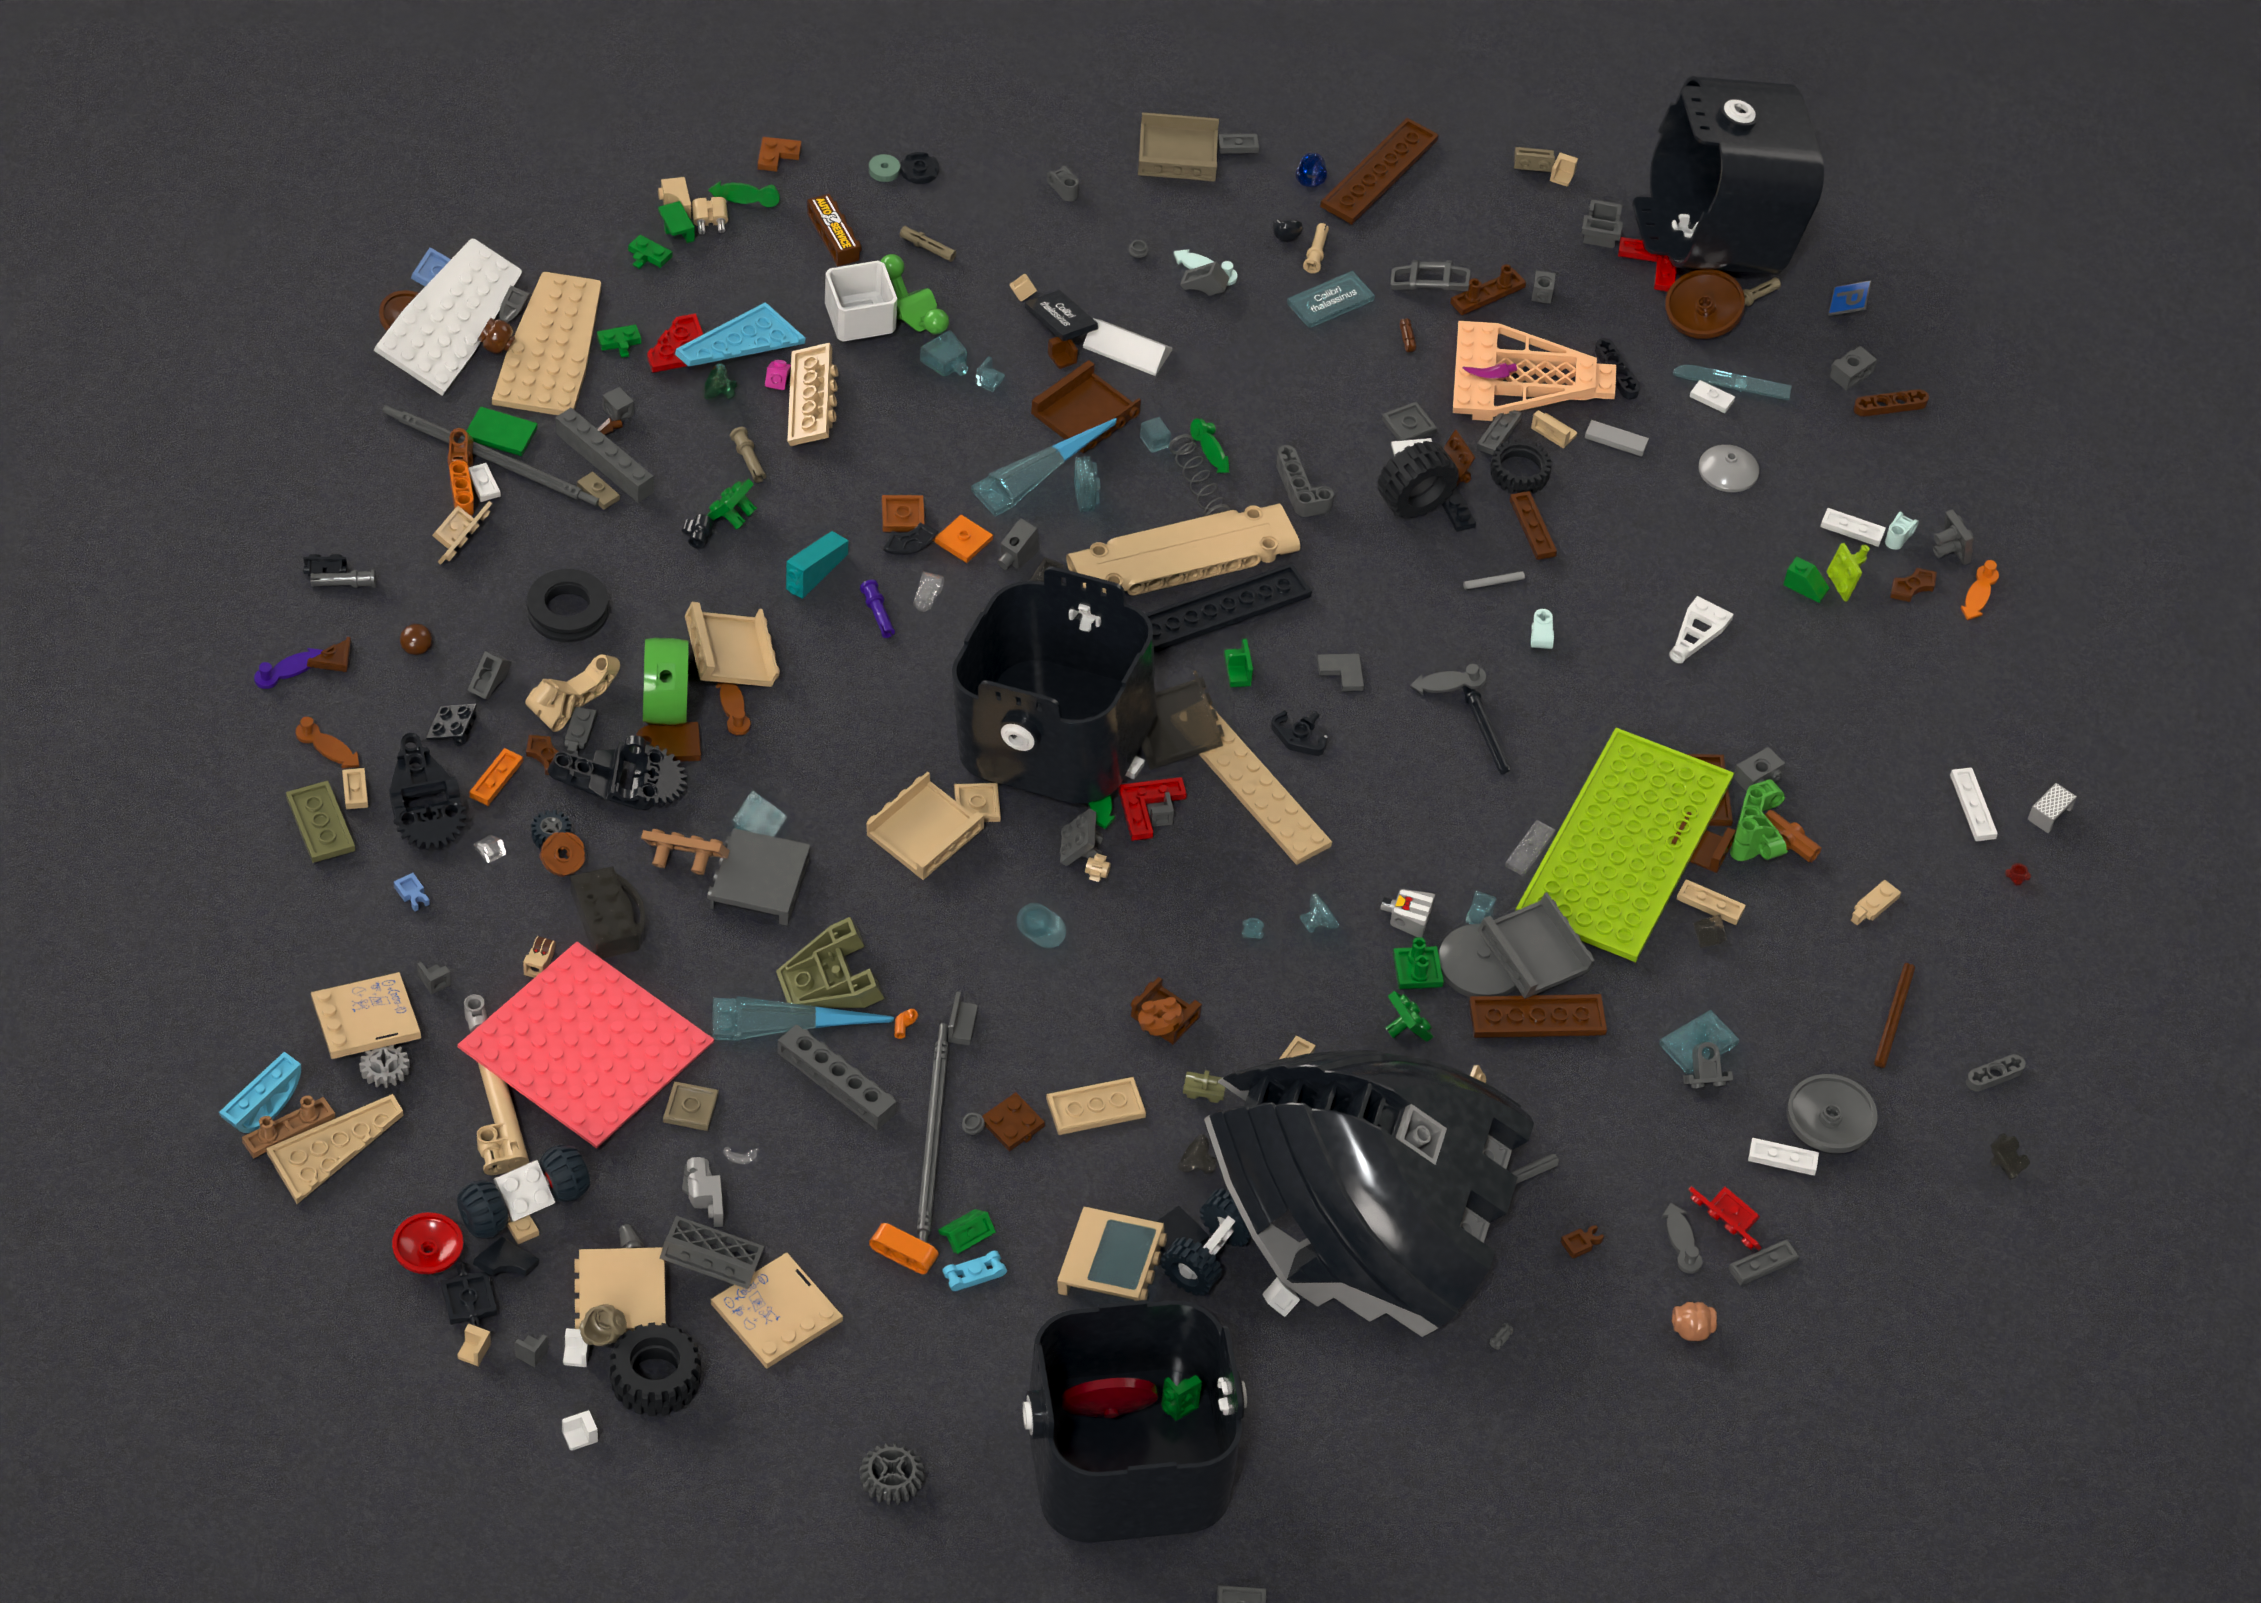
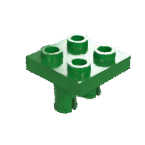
(730, 498)
(1418, 966)

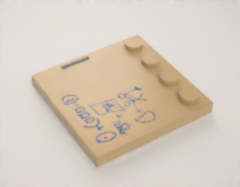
(365, 1015)
(777, 1310)

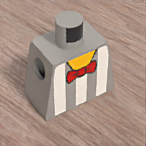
(1410, 911)

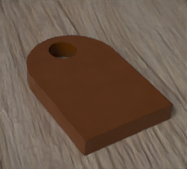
(678, 739)

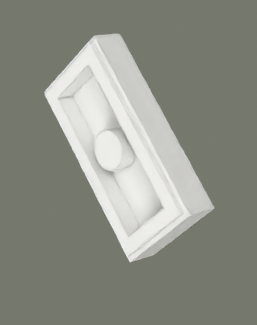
(1712, 396)
(483, 482)

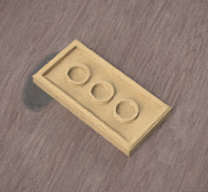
(1096, 1105)

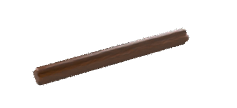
(1894, 1015)

